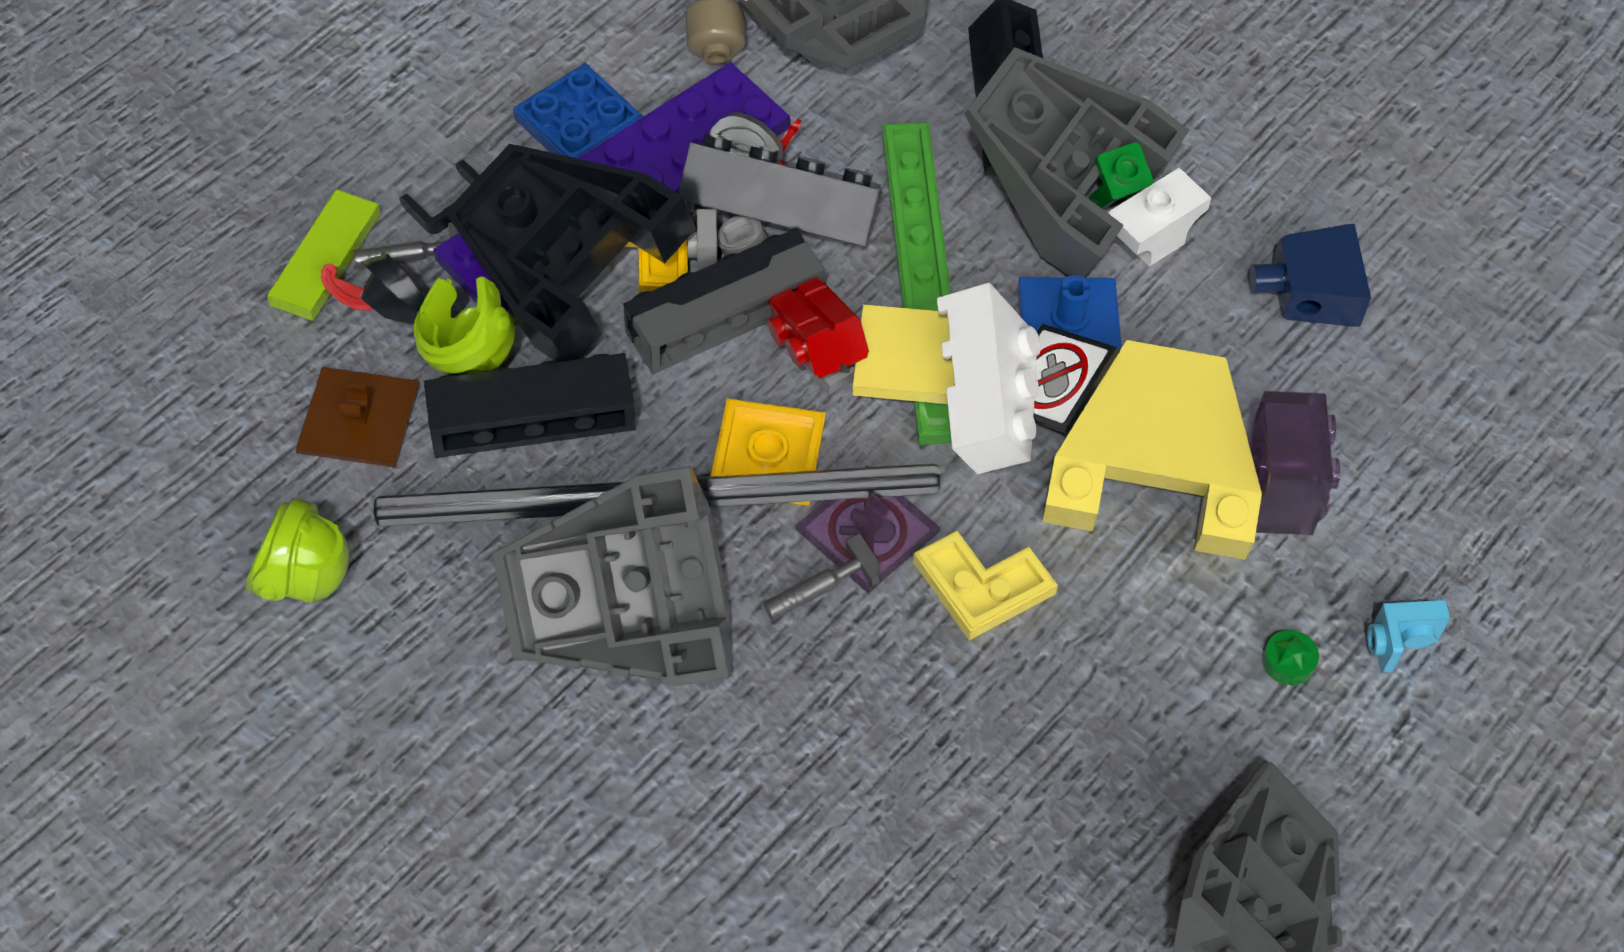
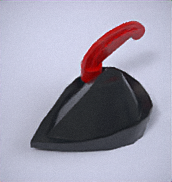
(386, 290)

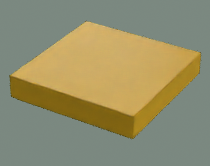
(767, 439)

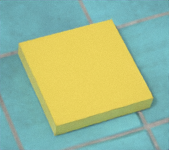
(904, 355)

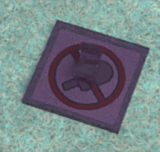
(887, 524)

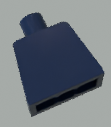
(1317, 277)

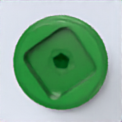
(1290, 657)

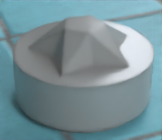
(740, 234)

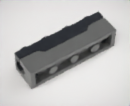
(717, 301)

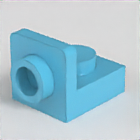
(1405, 624)

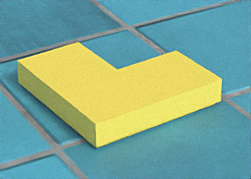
(982, 596)

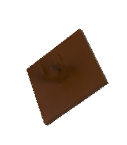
(358, 417)

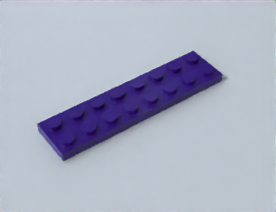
(651, 146)

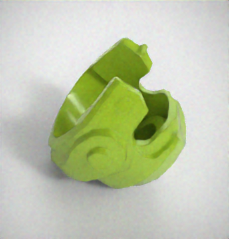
(473, 339)
(299, 556)

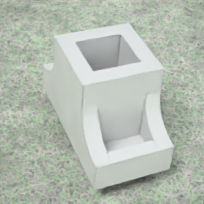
(1161, 216)

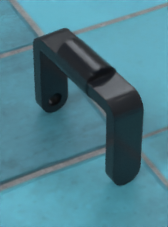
(439, 222)

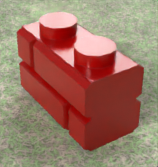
(817, 328)

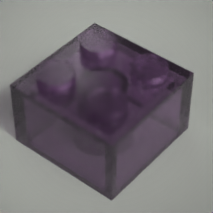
(1293, 461)

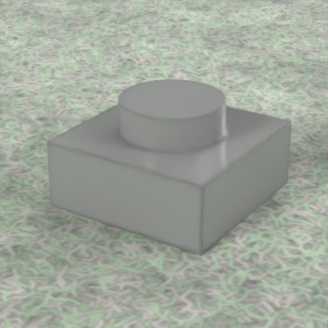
(703, 241)

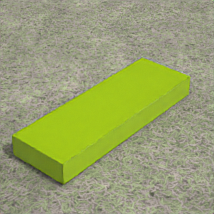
(330, 240)

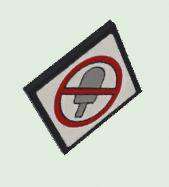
(1067, 375)

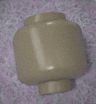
(715, 30)

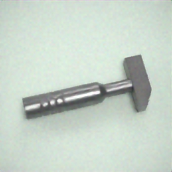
(401, 252)
(826, 580)

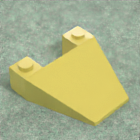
(1168, 425)

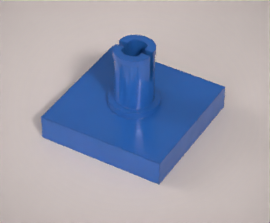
(1073, 305)

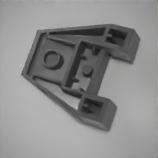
(1043, 138)

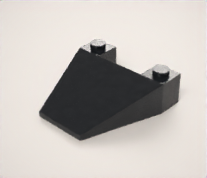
(552, 226)

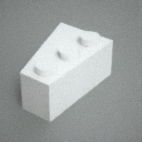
(992, 377)

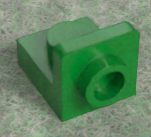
(1122, 175)

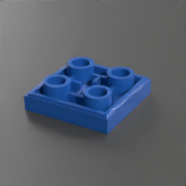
(575, 113)

